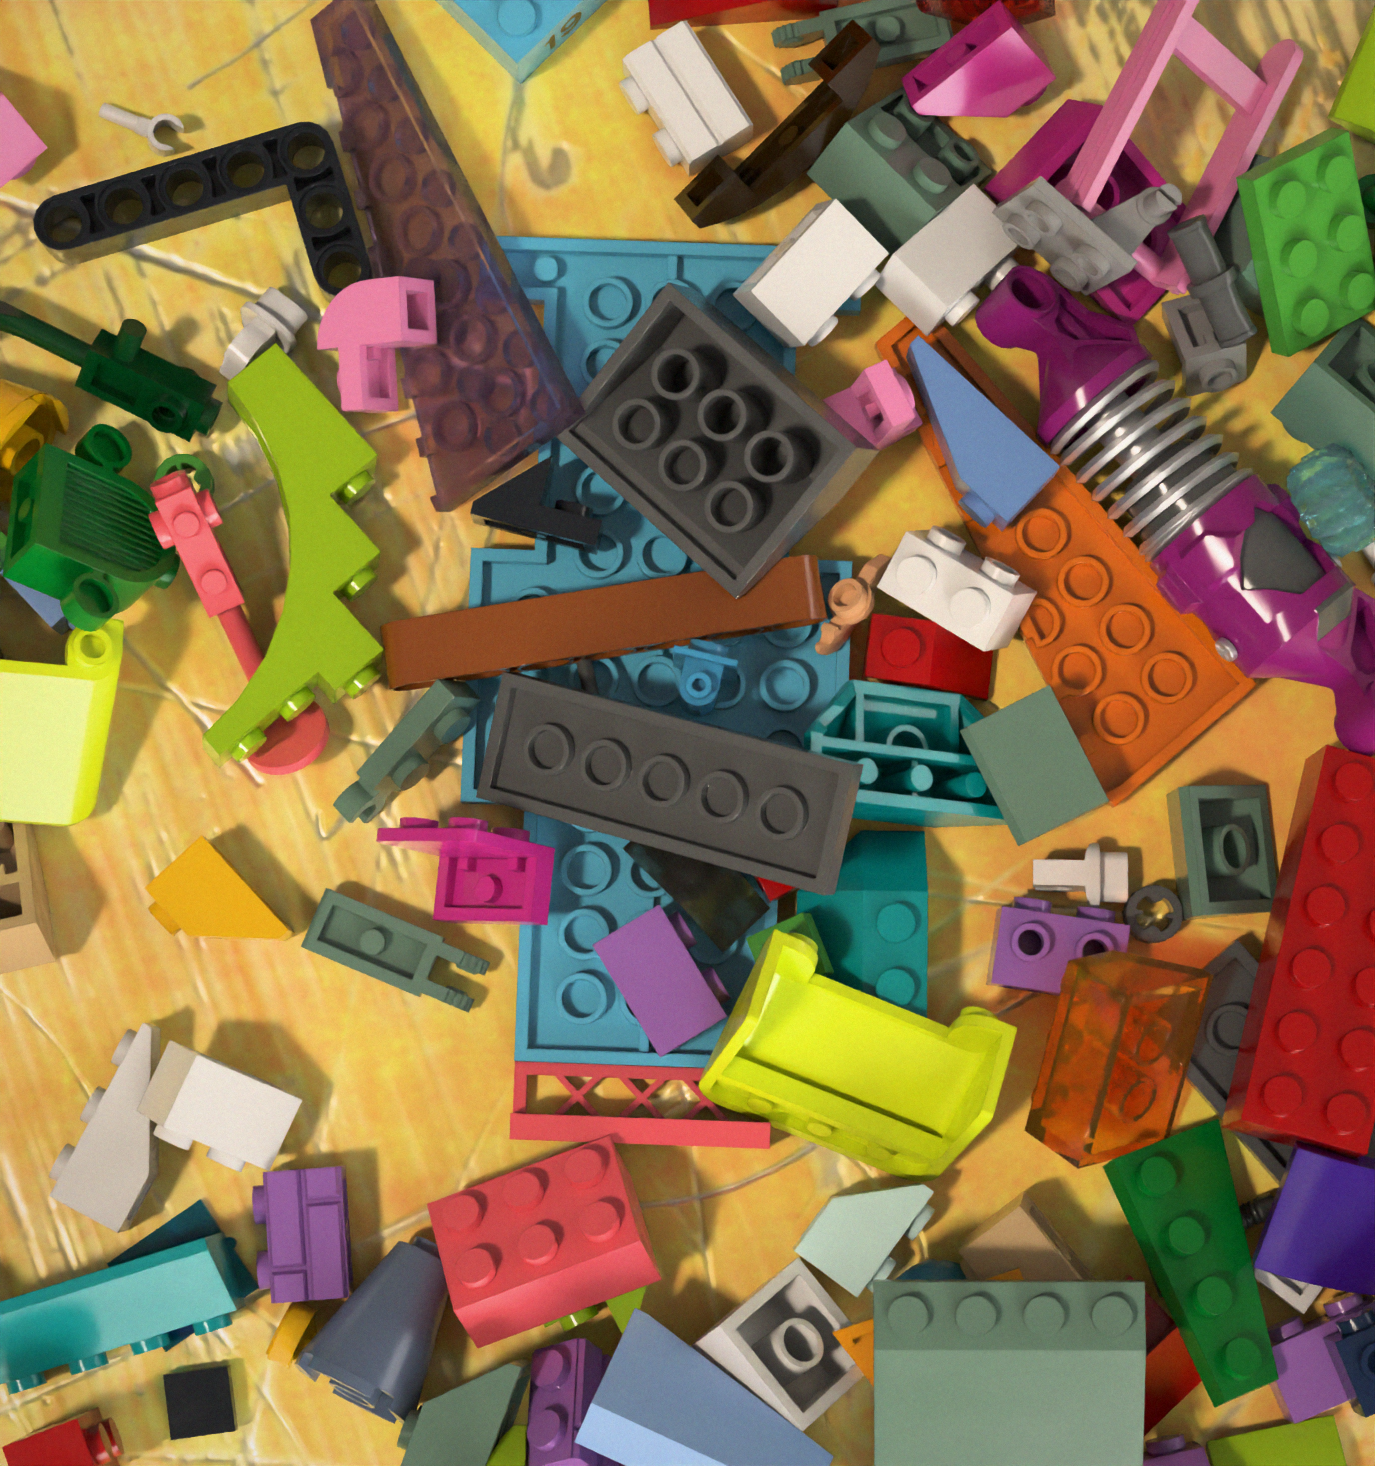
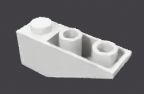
(117, 1152)

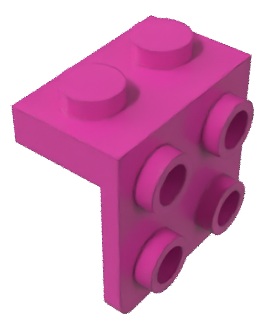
(481, 873)

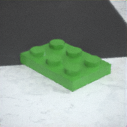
(1309, 241)

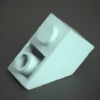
(860, 1229)

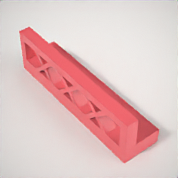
(624, 1128)

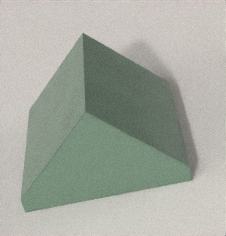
(1034, 765)
(1222, 850)

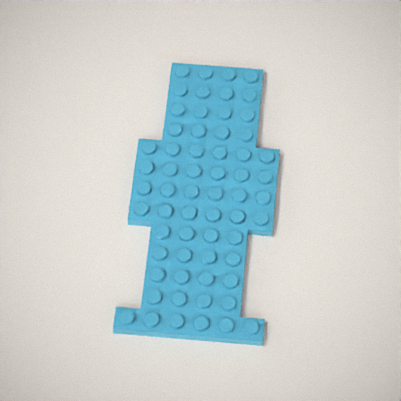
(564, 992)

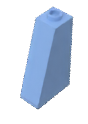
(679, 1409)

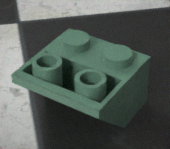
(896, 169)

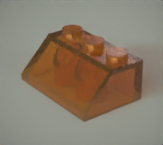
(1116, 1055)

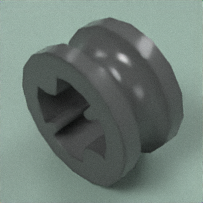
(1152, 895)

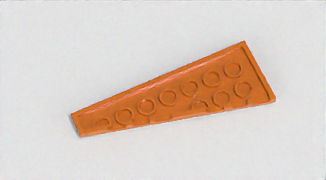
(1099, 631)

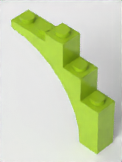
(317, 639)

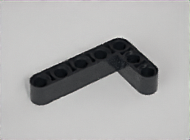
(218, 202)

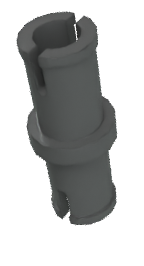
(1212, 281)

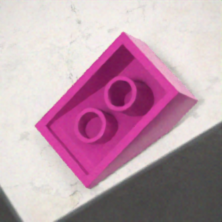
(1052, 155)

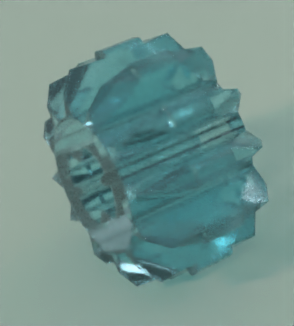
(1334, 499)

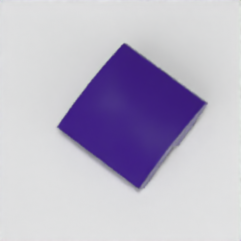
(1322, 1222)

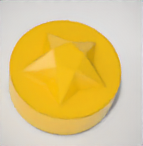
(292, 1334)

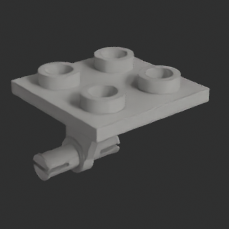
(1082, 250)

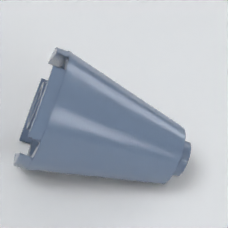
(384, 1333)

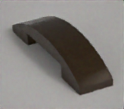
(796, 143)

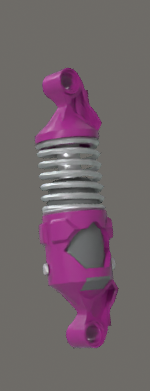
(1212, 532)

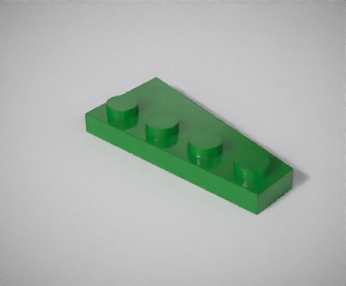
(1196, 1246)

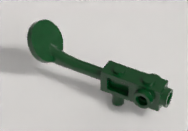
(125, 375)

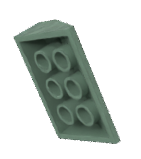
(1009, 1372)

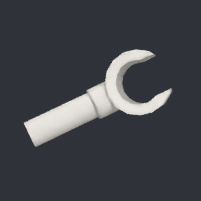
(143, 126)

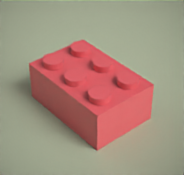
(543, 1242)

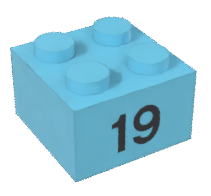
(520, 31)

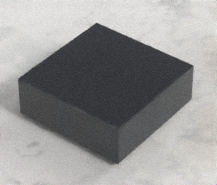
(200, 1402)

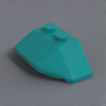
(910, 752)
(878, 918)

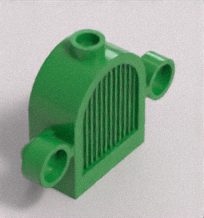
(85, 530)

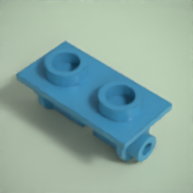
(702, 673)

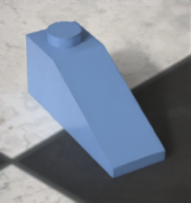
(983, 449)

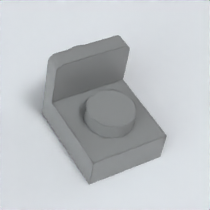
(1203, 362)

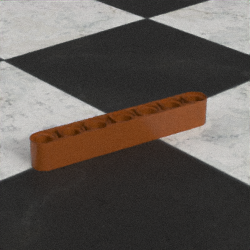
(597, 624)

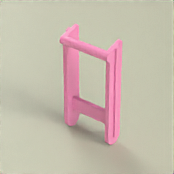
(1250, 93)

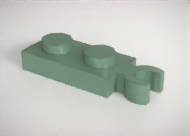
(404, 754)

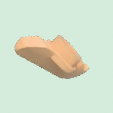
(850, 604)

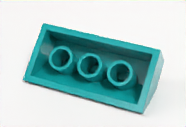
(117, 1308)

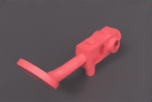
(189, 523)

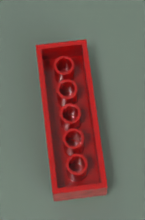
(1312, 1006)

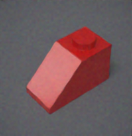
(924, 657)

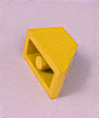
(212, 899)

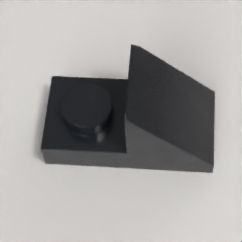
(520, 510)

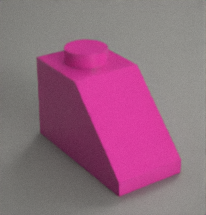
(981, 70)

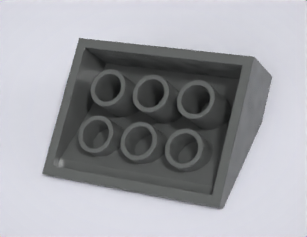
(715, 439)

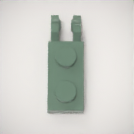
(894, 24)
(386, 948)

